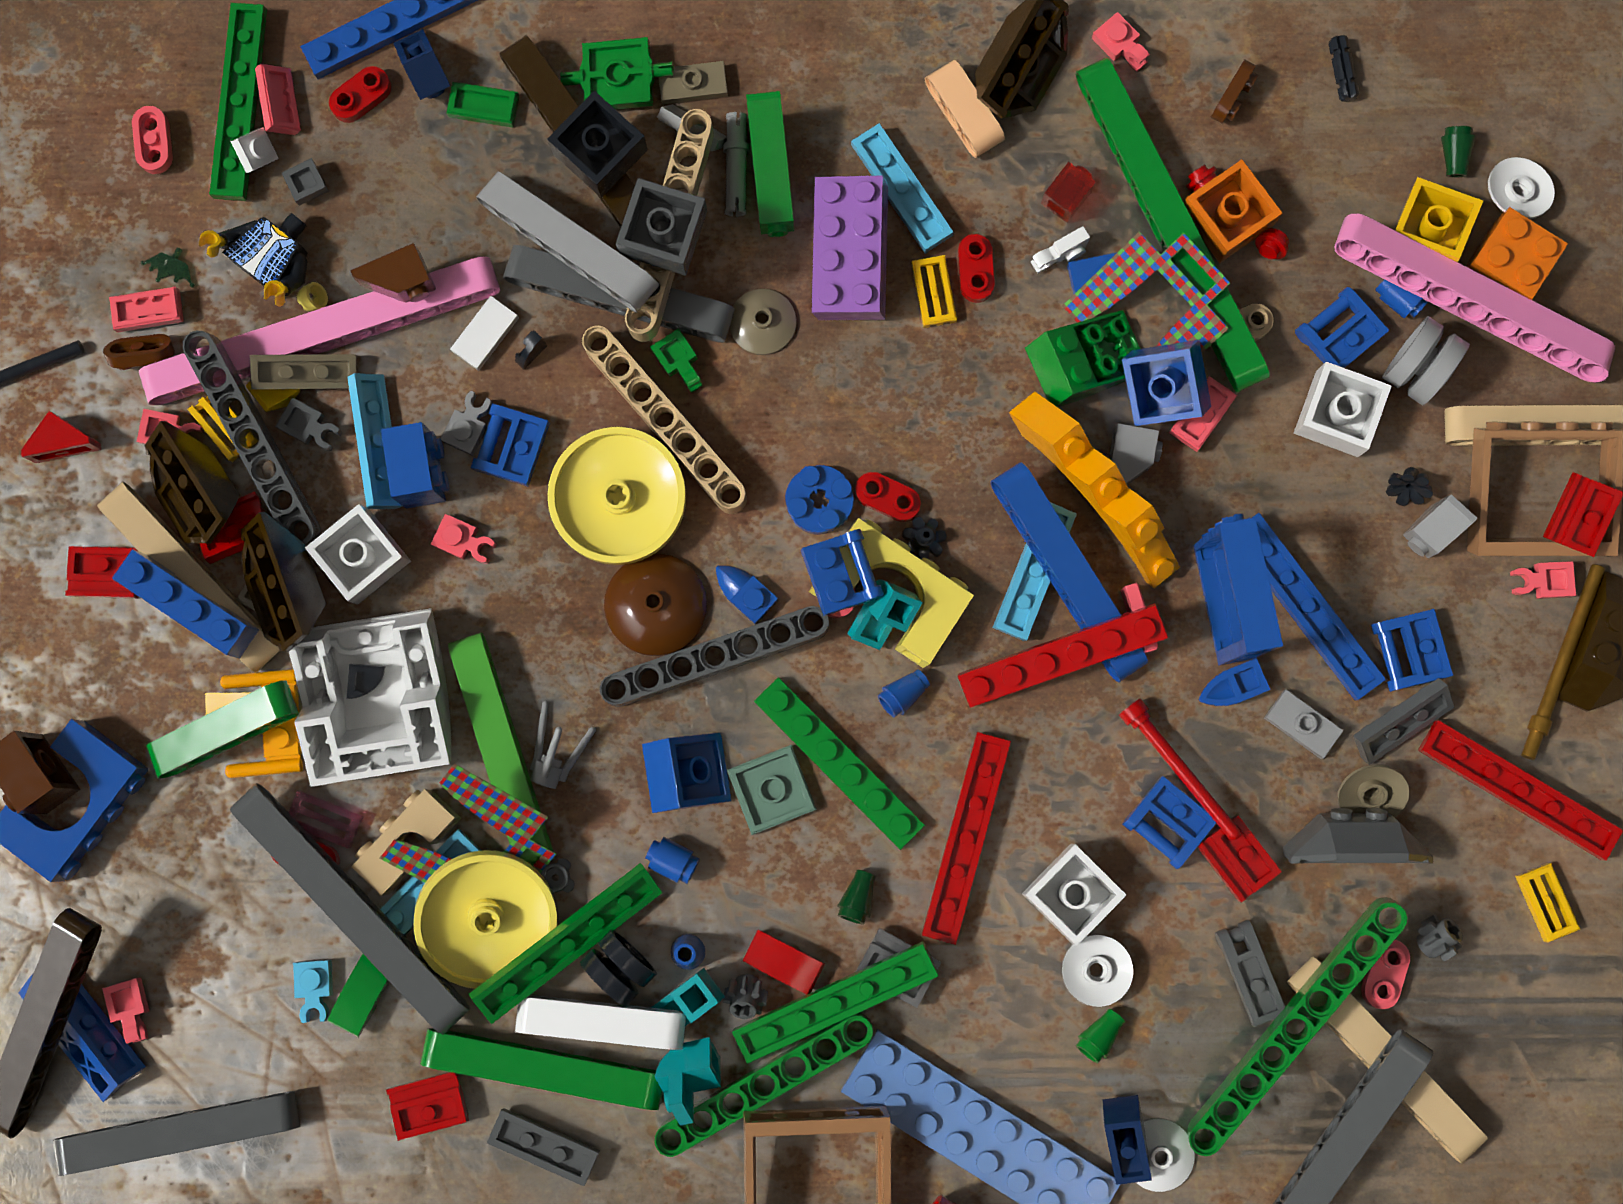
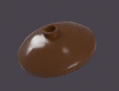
(668, 625)

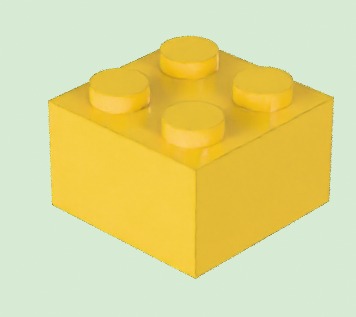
(1438, 217)

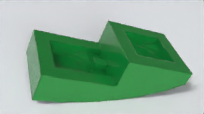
(358, 997)

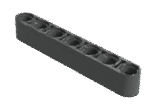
(683, 310)
(239, 427)
(697, 656)
(1358, 1121)
(176, 1133)

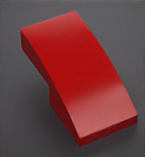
(783, 962)

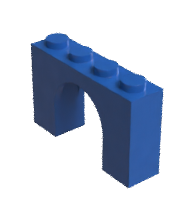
(111, 779)

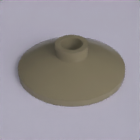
(766, 337)
(1389, 790)

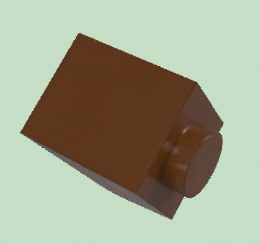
(397, 275)

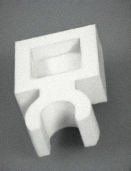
(1068, 247)

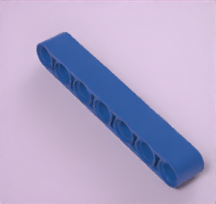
(1061, 559)

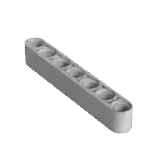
(568, 242)

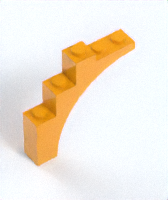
(1100, 482)

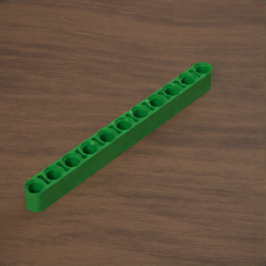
(1167, 213)

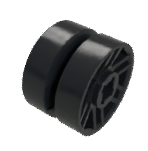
(618, 968)

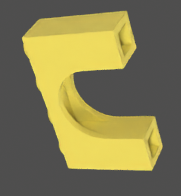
(941, 597)

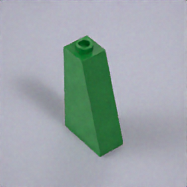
(770, 163)

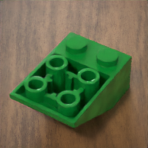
(1082, 357)

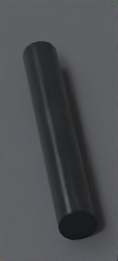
(41, 362)

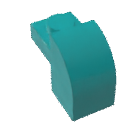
(880, 615)
(693, 996)
(686, 1072)

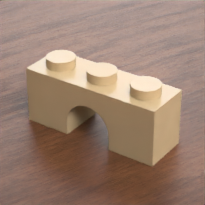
(424, 815)

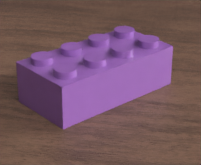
(850, 248)

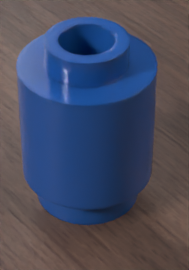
(1400, 299)
(672, 860)

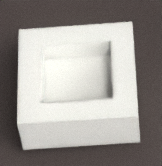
(254, 150)

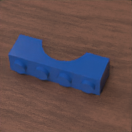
(184, 604)

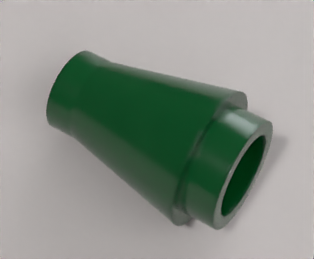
(1457, 150)
(857, 899)

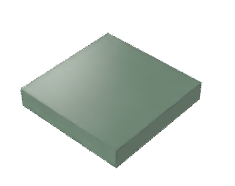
(771, 789)

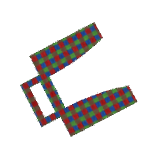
(1137, 263)
(488, 803)

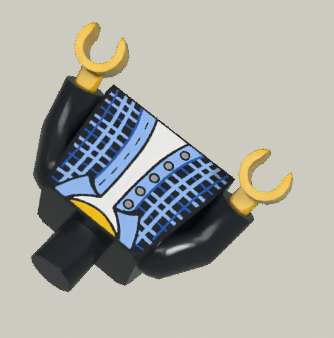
(264, 253)

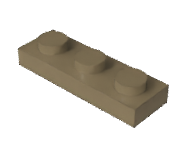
(301, 371)

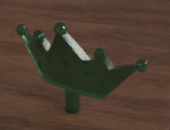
(169, 266)

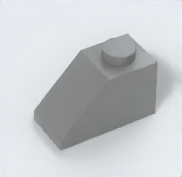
(1134, 450)
(1439, 526)

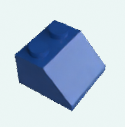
(686, 772)

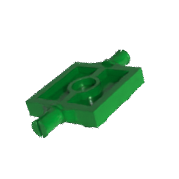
(618, 72)

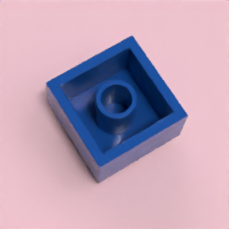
(1167, 383)
(414, 465)

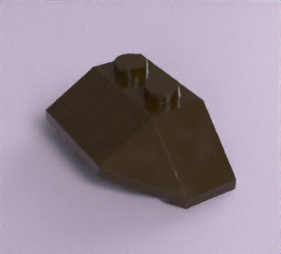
(1023, 58)
(189, 484)
(280, 582)
(1597, 664)

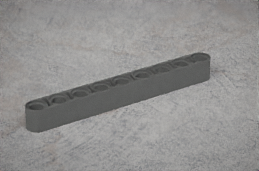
(349, 908)

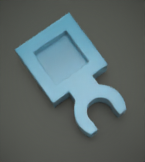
(313, 982)

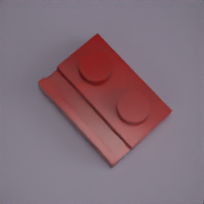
(1583, 514)
(229, 538)
(92, 571)
(1239, 862)
(427, 1105)

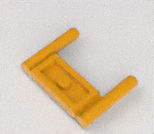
(279, 743)

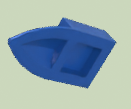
(745, 592)
(1235, 685)

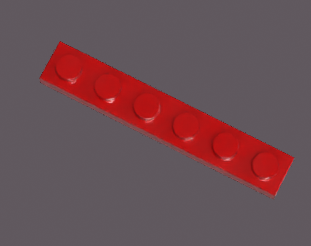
(1063, 655)
(1520, 790)
(966, 838)

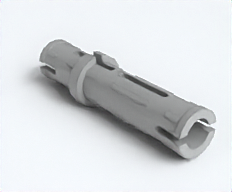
(736, 151)

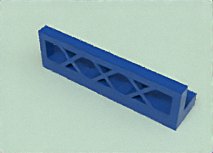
(101, 1044)

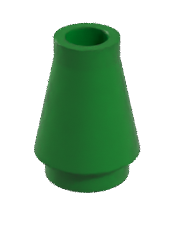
(1100, 1036)

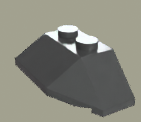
(1355, 839)

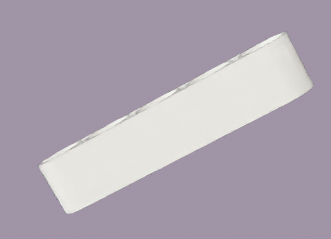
(601, 1022)

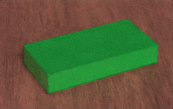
(482, 104)

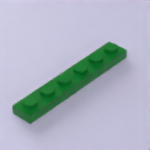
(237, 98)
(839, 763)
(565, 943)
(835, 1002)

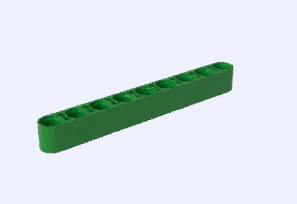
(1293, 1044)

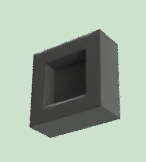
(305, 181)

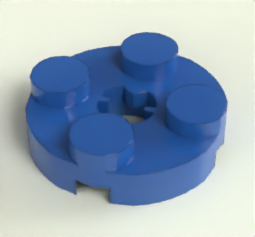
(837, 491)

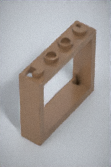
(1609, 474)
(815, 1122)

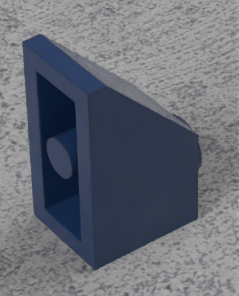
(422, 65)
(1126, 1139)

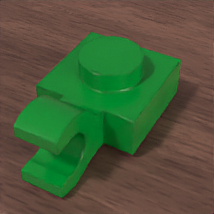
(677, 356)

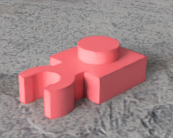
(151, 419)
(459, 538)
(1548, 579)

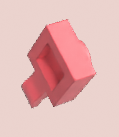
(1119, 38)
(126, 1004)

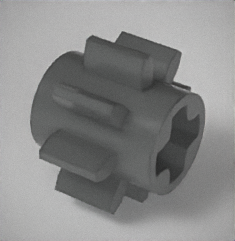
(1439, 938)
(745, 996)

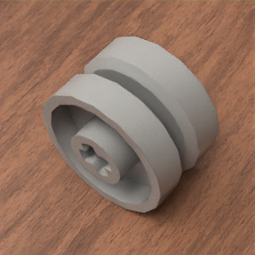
(1430, 364)

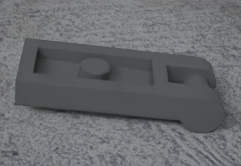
(1251, 973)

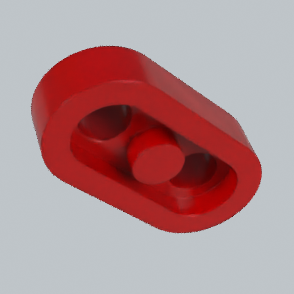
(362, 97)
(976, 266)
(886, 498)

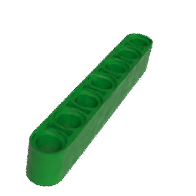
(542, 1069)
(752, 1097)

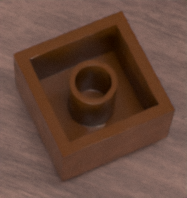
(32, 774)

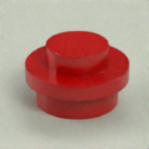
(1201, 177)
(1272, 244)

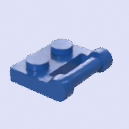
(1348, 340)
(520, 448)
(831, 576)
(1423, 647)
(1177, 813)

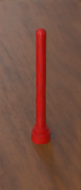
(1138, 717)

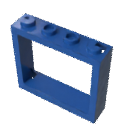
(1237, 590)

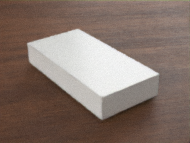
(484, 333)

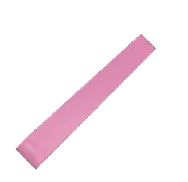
(1474, 298)

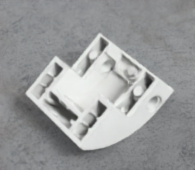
(396, 724)

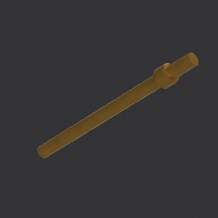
(1540, 723)

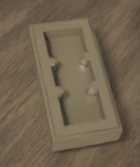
(694, 83)

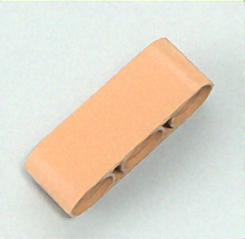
(963, 110)

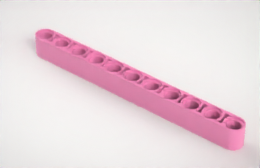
(326, 329)

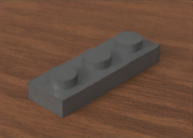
(1403, 721)
(543, 1146)

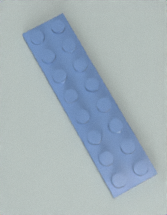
(973, 1129)

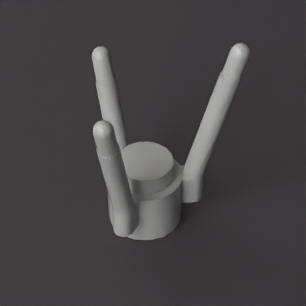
(548, 770)

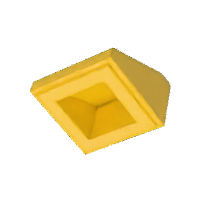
(273, 398)

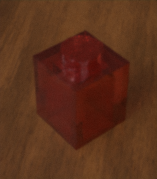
(1068, 191)

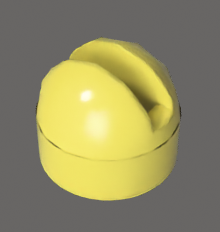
(318, 300)

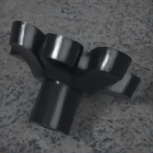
(1409, 486)
(922, 544)

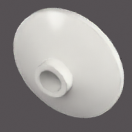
(1529, 181)
(1115, 974)
(1171, 1138)

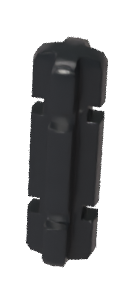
(1343, 68)

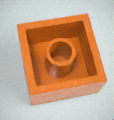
(1231, 210)
(1517, 253)

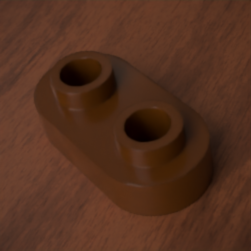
(1229, 104)
(138, 351)

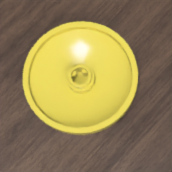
(616, 495)
(481, 915)

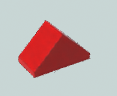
(57, 439)

